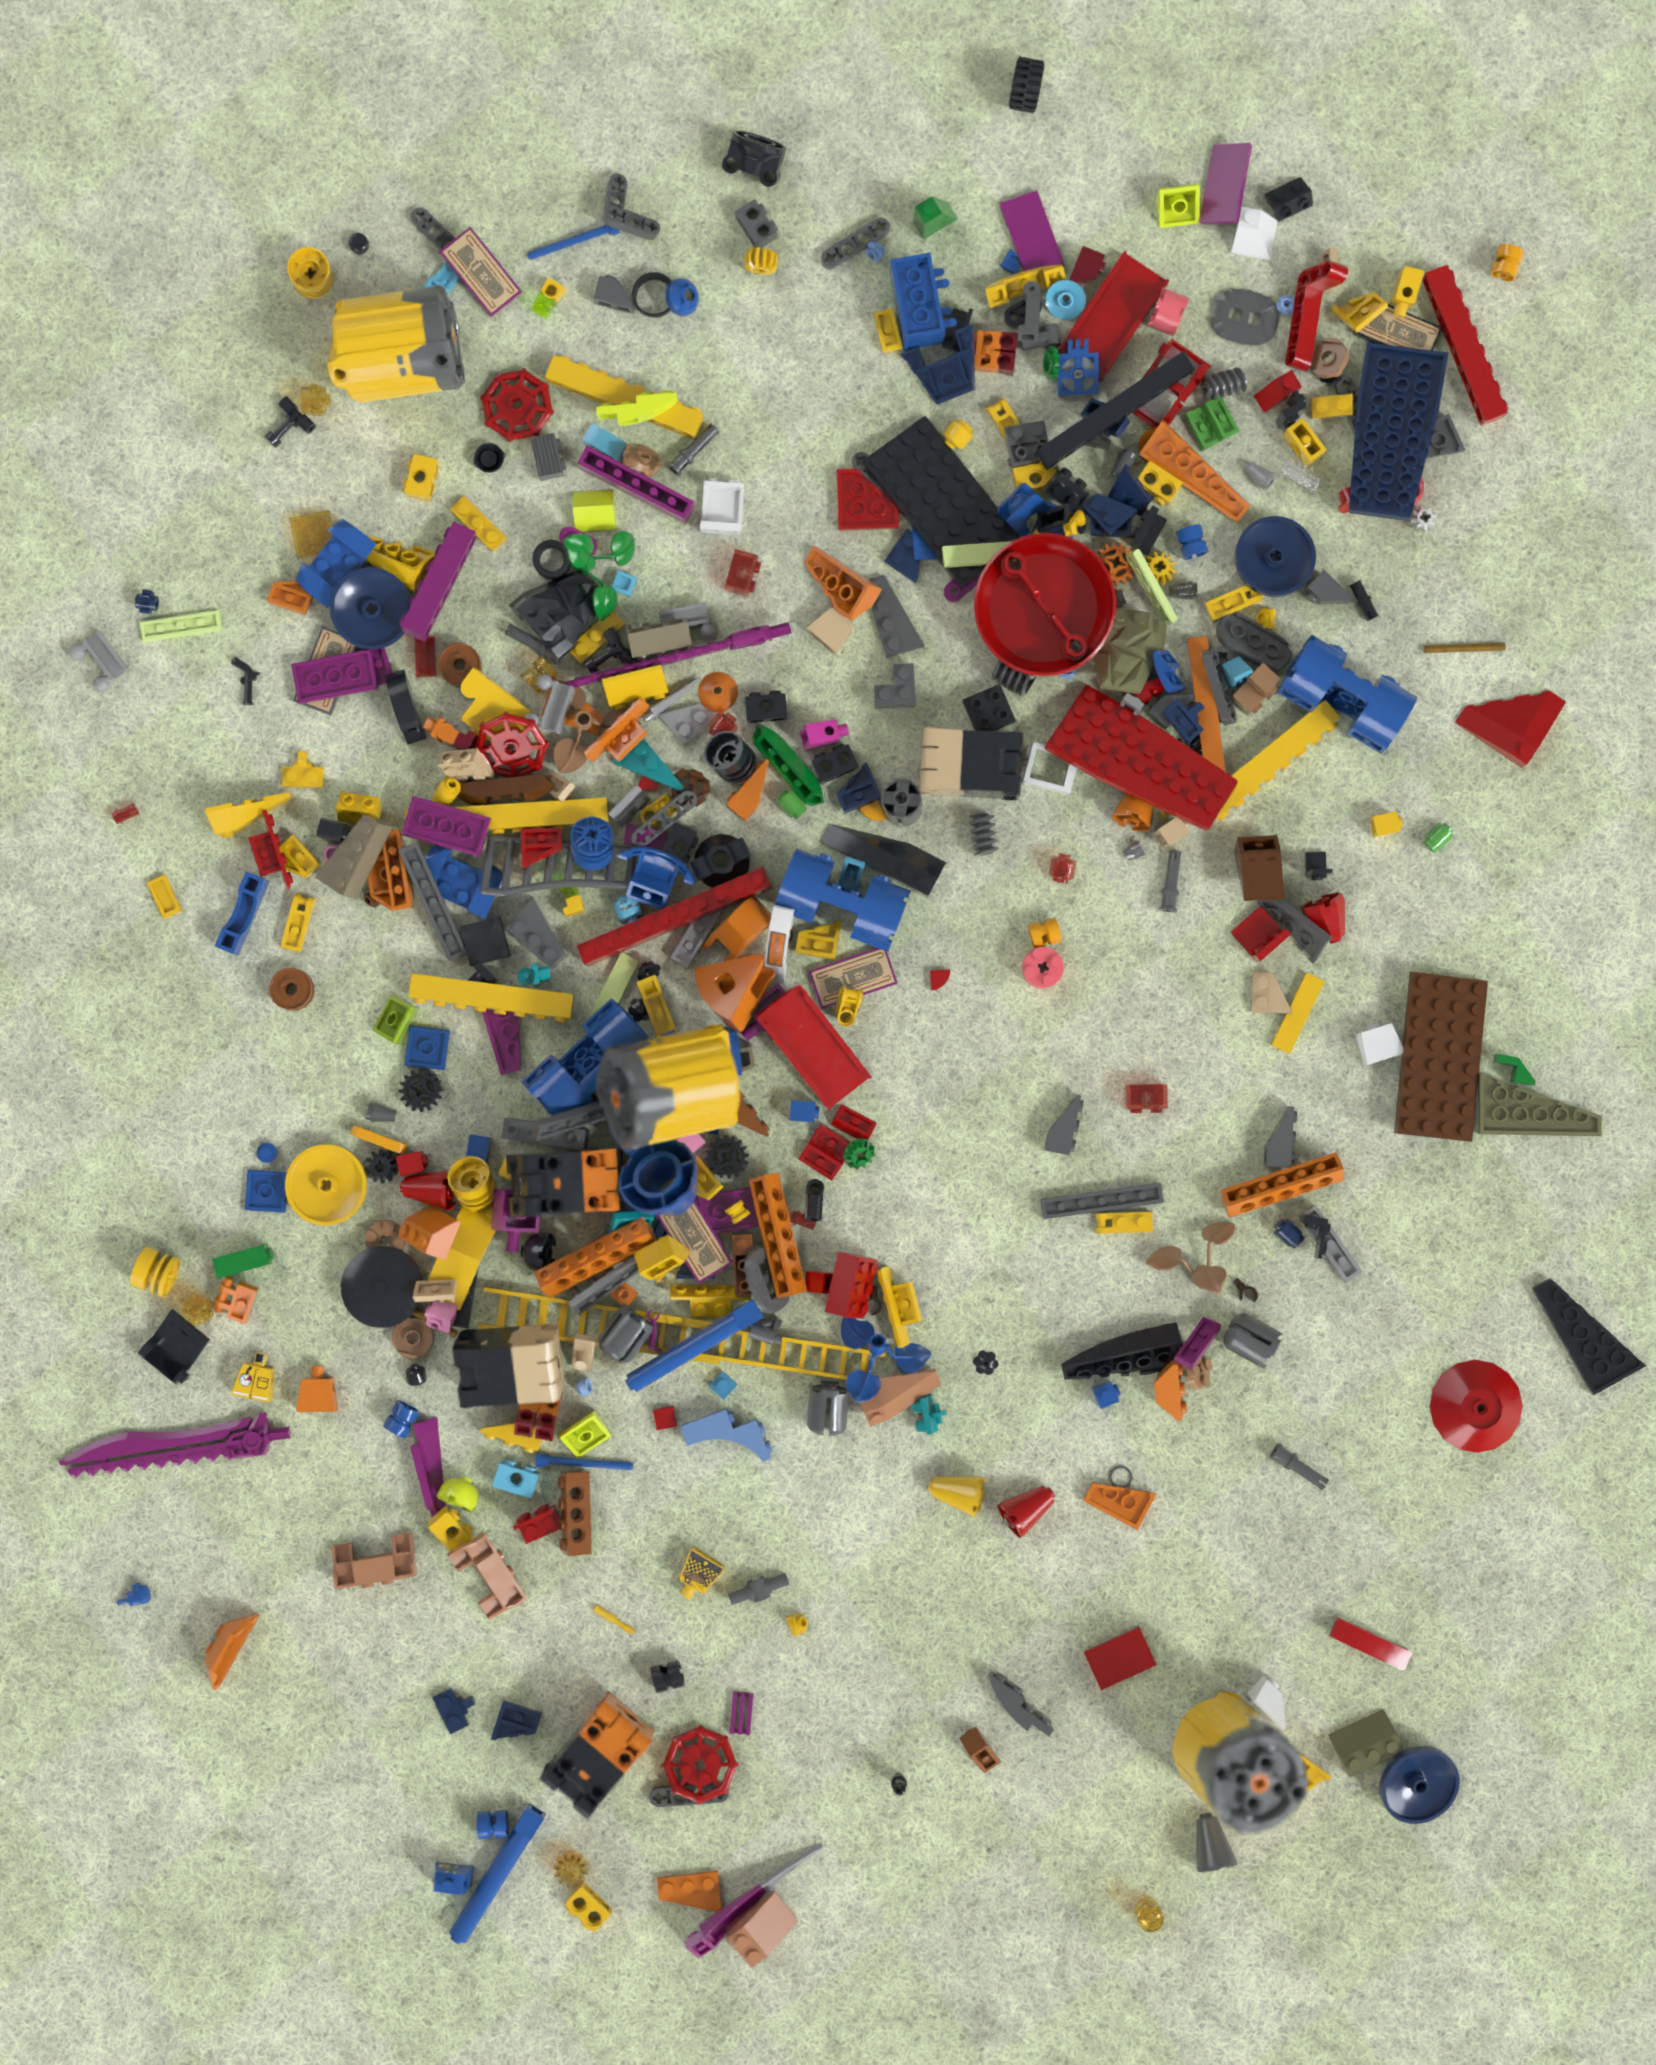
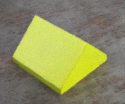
(1178, 205)
(594, 510)
(585, 1434)

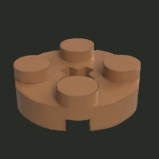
(1336, 364)
(642, 459)
(386, 1228)
(403, 1343)
(1200, 1375)

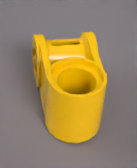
(657, 805)
(848, 1001)

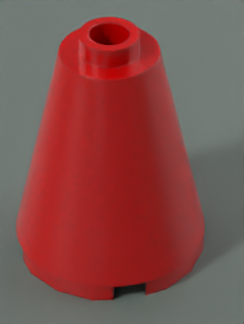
(429, 1189)
(1026, 1509)

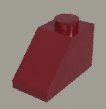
(1088, 266)

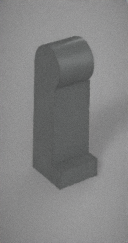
(1032, 297)

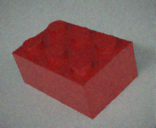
(851, 1285)

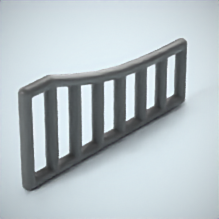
(547, 882)

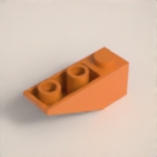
(748, 798)

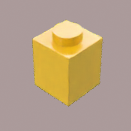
(1386, 824)

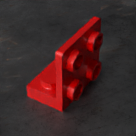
(1259, 934)
(539, 1524)

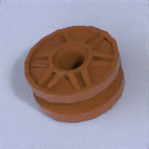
(453, 654)
(279, 989)

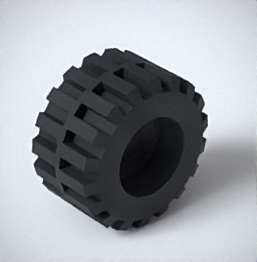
(1026, 84)

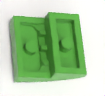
(1211, 423)

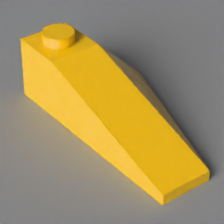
(404, 563)
(233, 818)

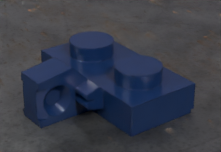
(1184, 719)
(453, 1709)

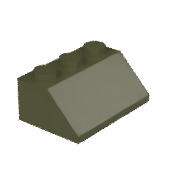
(1366, 1743)

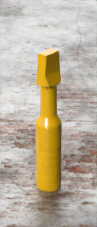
(613, 1619)

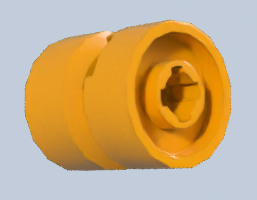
(1506, 262)
(1044, 933)

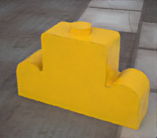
(489, 702)

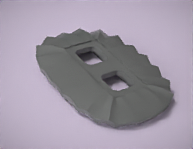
(1241, 330)
(757, 1282)

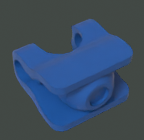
(1020, 507)

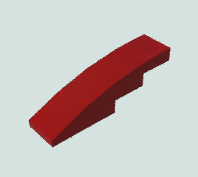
(1370, 1643)

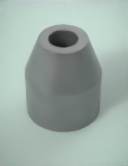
(1133, 851)

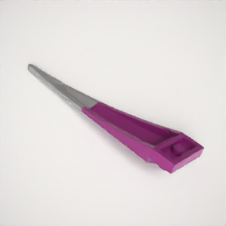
(713, 1928)

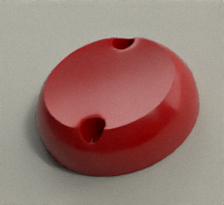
(1044, 605)

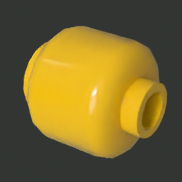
(958, 434)

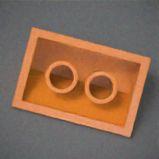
(430, 1231)

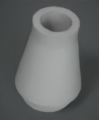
(1260, 475)

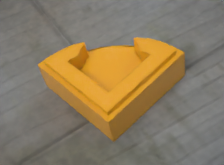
(873, 811)

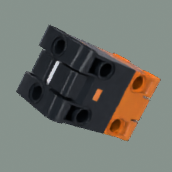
(563, 1182)
(598, 1755)

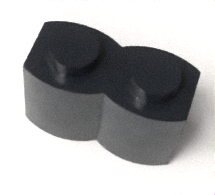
(332, 830)

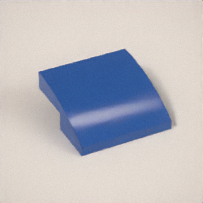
(1165, 667)

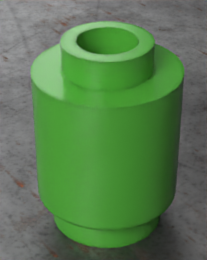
(791, 804)
(1438, 837)

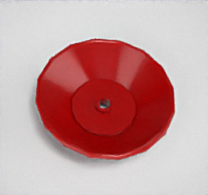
(1456, 1403)

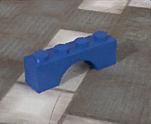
(237, 928)

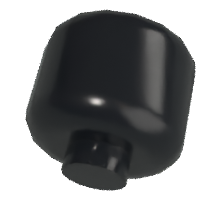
(358, 243)
(415, 1375)

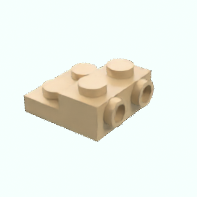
(465, 765)

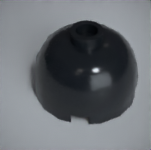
(538, 1251)

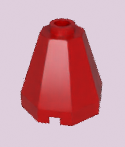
(1328, 914)

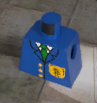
(451, 1878)

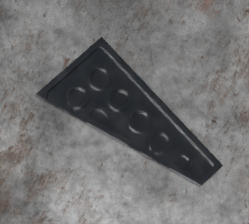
(1589, 1344)

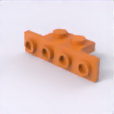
(622, 735)

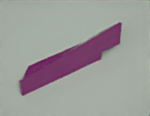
(428, 1462)

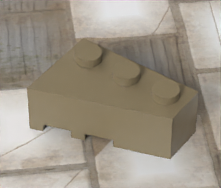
(658, 637)

